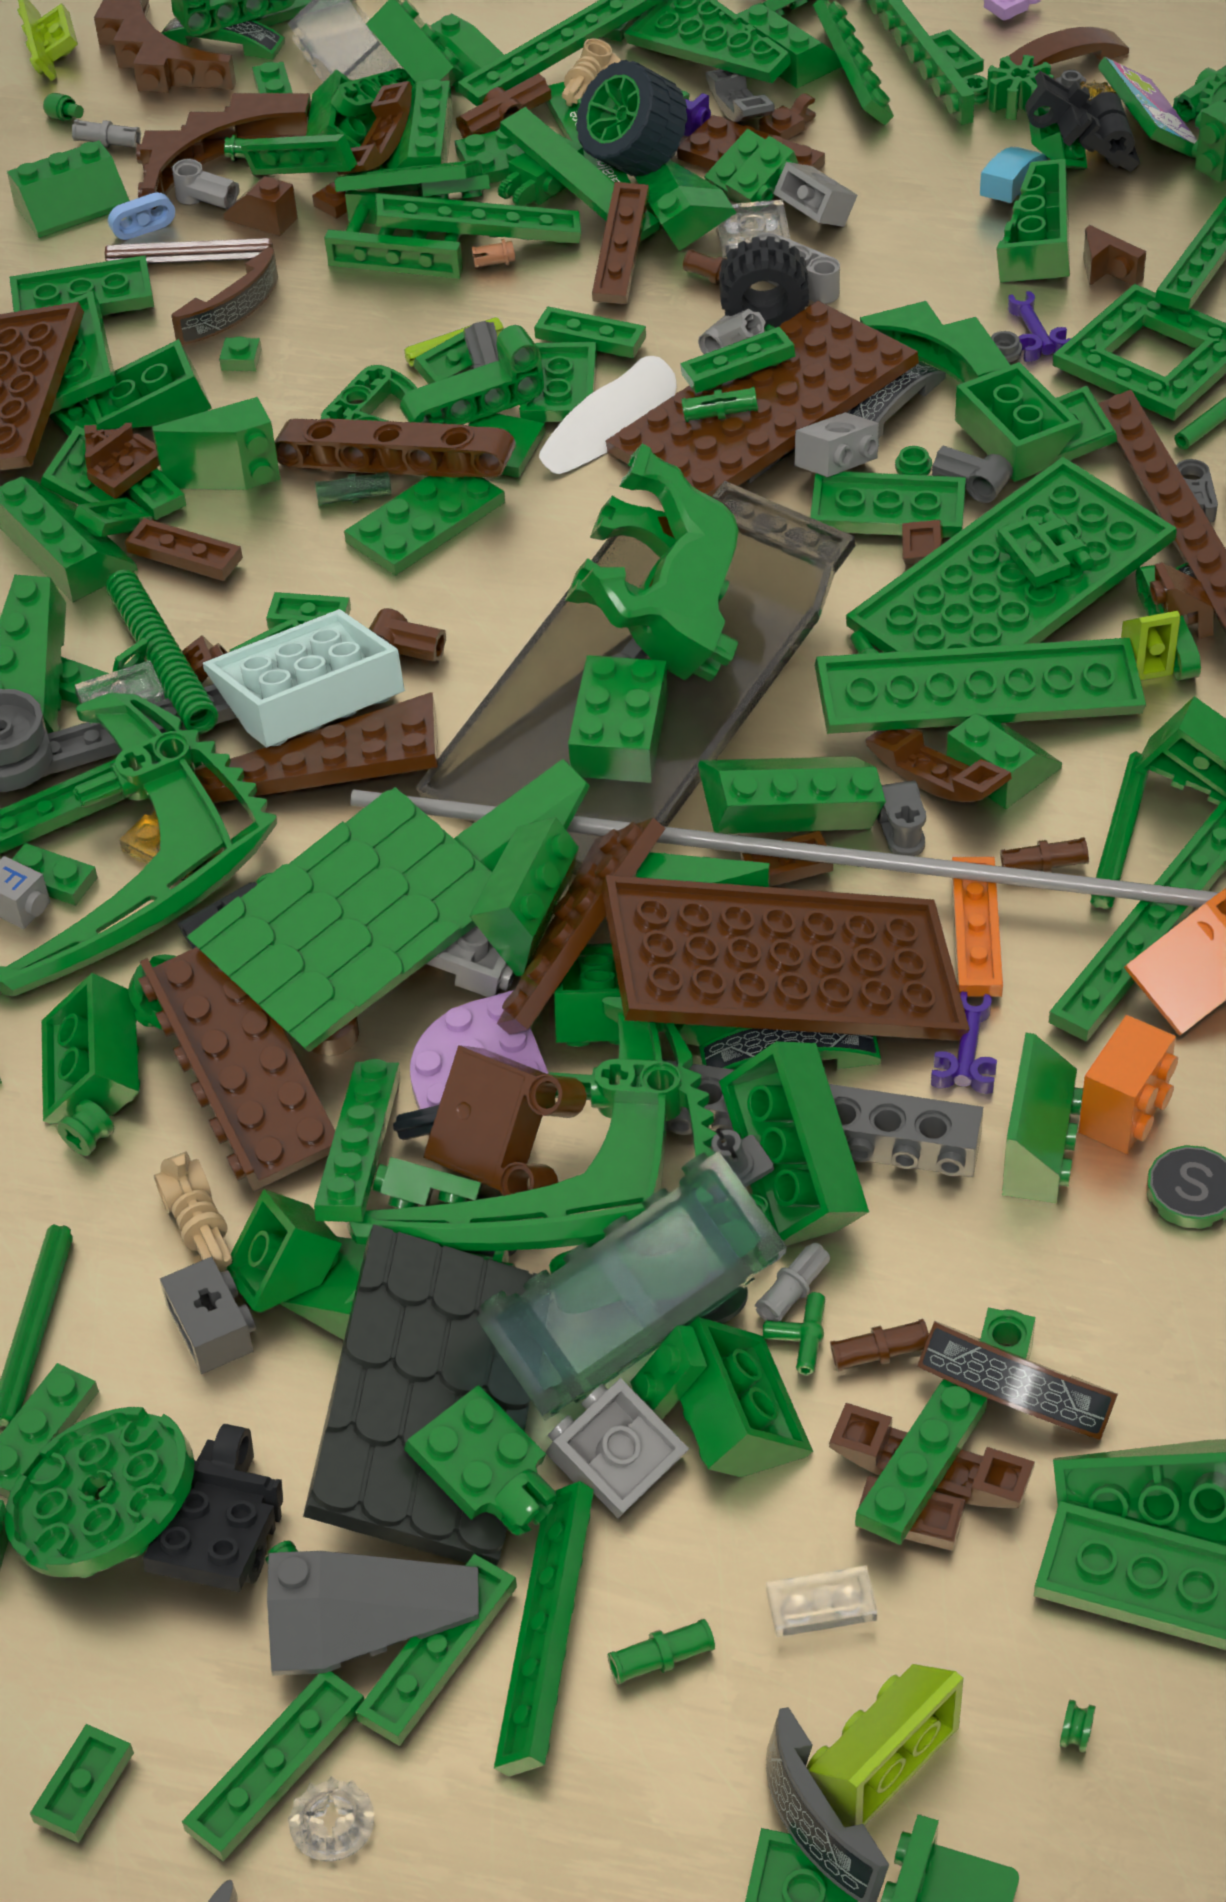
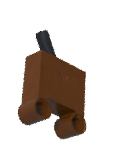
(492, 1119)

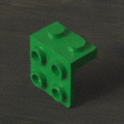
(944, 1874)

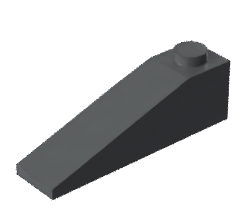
(350, 1605)

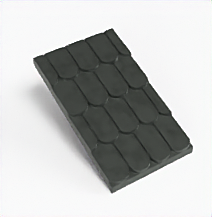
(402, 1364)

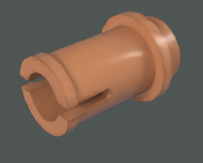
(493, 254)

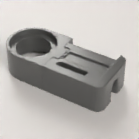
(1201, 488)

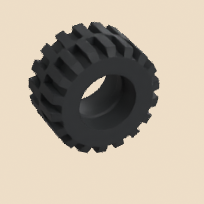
(764, 262)

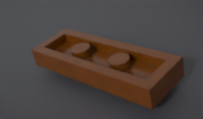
(184, 549)

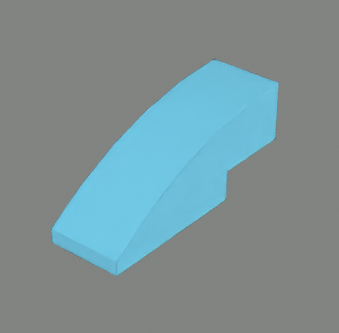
(1006, 173)

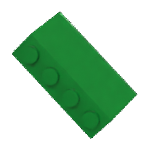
(426, 131)
(56, 542)
(791, 794)
(792, 1114)

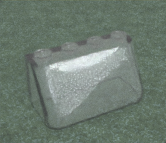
(337, 37)

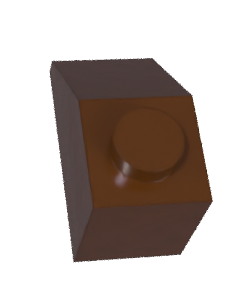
(265, 207)

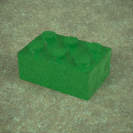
(618, 718)

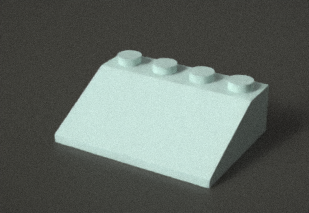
(306, 677)

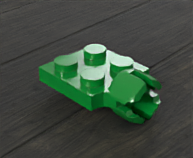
(484, 1462)

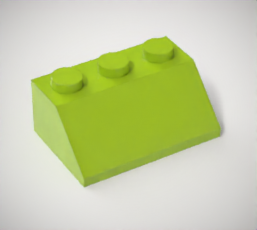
(888, 1742)

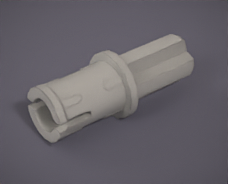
(792, 1283)

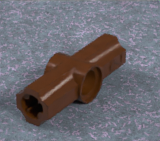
(501, 104)

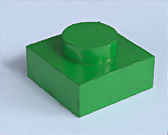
(240, 354)

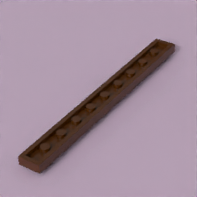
(1170, 496)

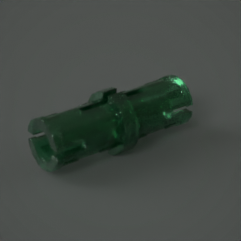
(353, 488)

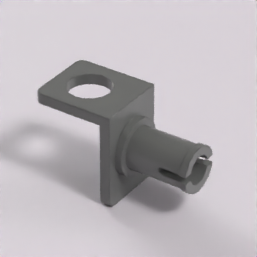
(743, 1156)

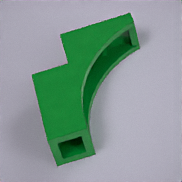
(957, 348)

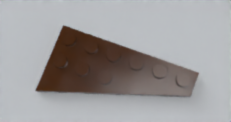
(363, 747)
(576, 920)

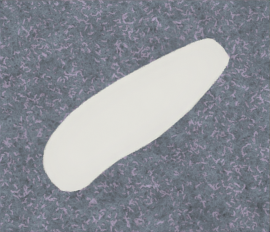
(606, 412)

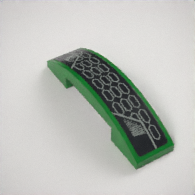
(256, 38)
(741, 1045)

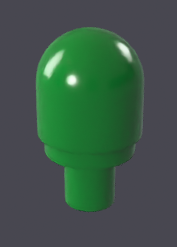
(61, 107)

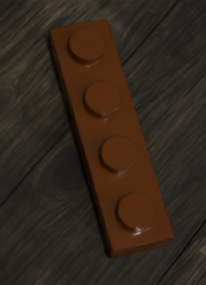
(620, 243)

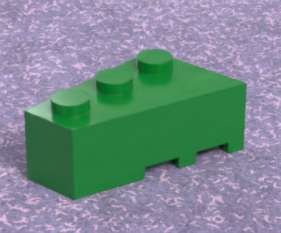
(414, 43)
(1190, 750)

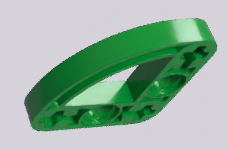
(373, 387)

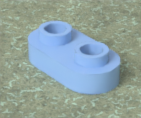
(140, 217)

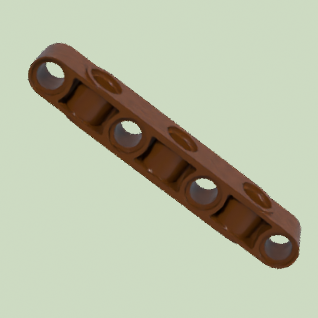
(394, 447)

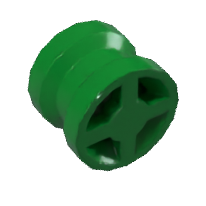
(85, 1127)

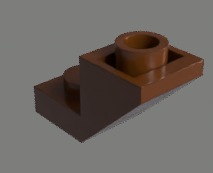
(1183, 594)

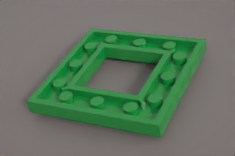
(1092, 357)

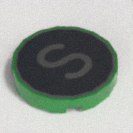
(1189, 1186)

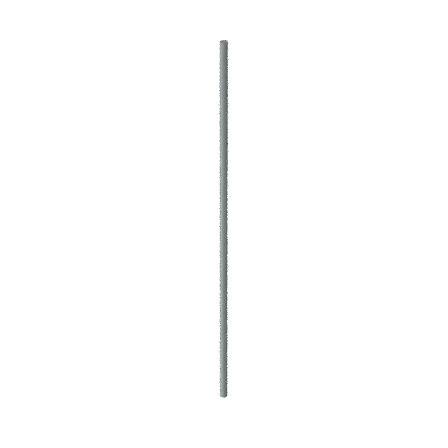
(846, 856)

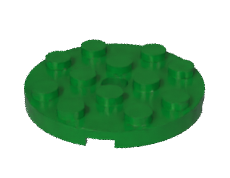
(54, 1509)

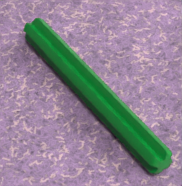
(1121, 828)
(33, 1321)

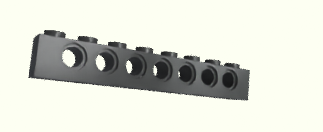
(877, 1126)

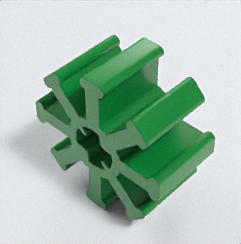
(1013, 84)

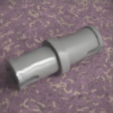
(106, 133)

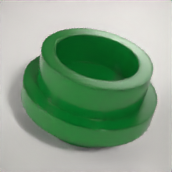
(913, 461)

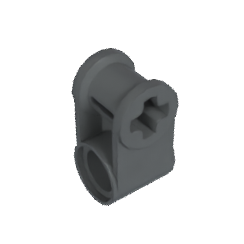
(903, 818)

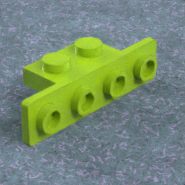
(47, 36)

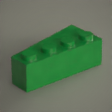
(1038, 232)
(32, 643)

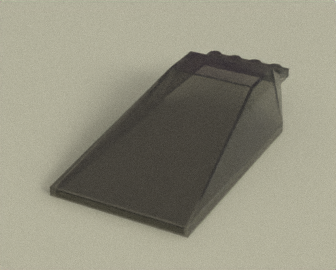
(526, 719)

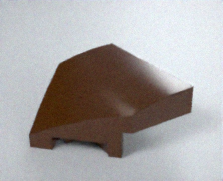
(118, 458)

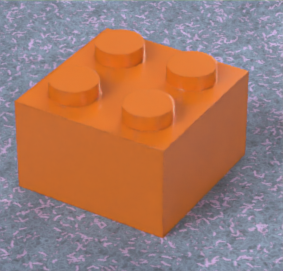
(1128, 1085)

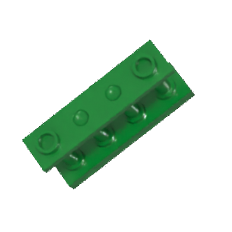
(386, 251)

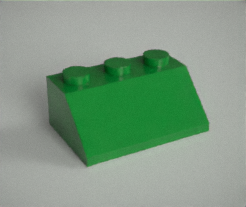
(808, 55)
(328, 121)
(67, 188)
(1015, 418)
(525, 890)
(89, 1050)
(1041, 1124)
(741, 1404)

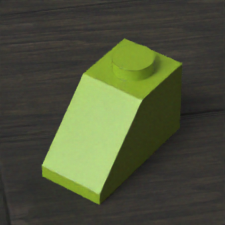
(1153, 643)

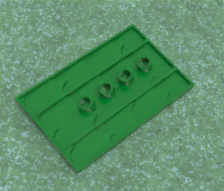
(347, 918)

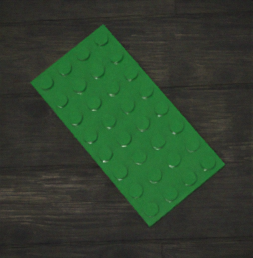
(980, 597)

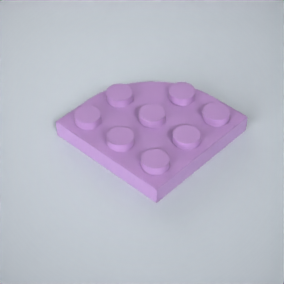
(472, 1026)

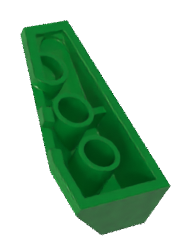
(467, 43)
(685, 203)
(550, 795)
(1159, 1486)

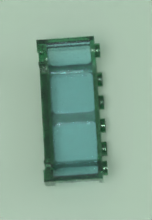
(632, 1286)

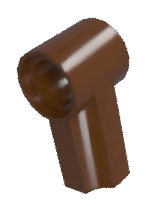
(408, 637)

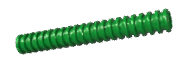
(163, 651)

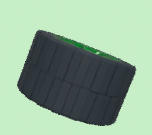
(631, 118)

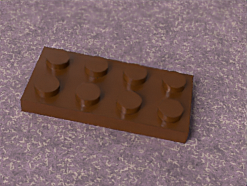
(718, 134)

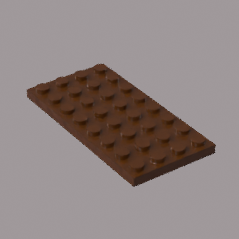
(833, 371)
(781, 959)

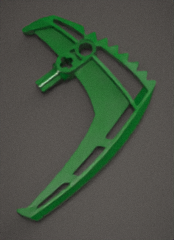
(190, 832)
(639, 1098)

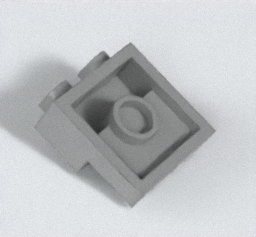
(475, 964)
(615, 1446)

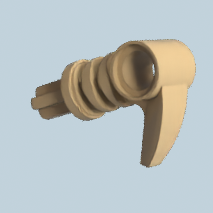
(594, 57)
(188, 1197)

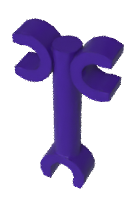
(1038, 340)
(965, 1069)

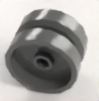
(23, 741)

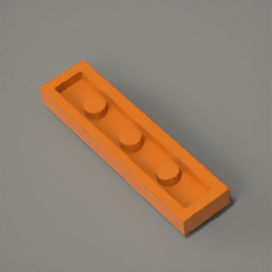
(977, 934)

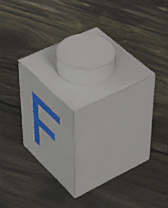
(21, 893)

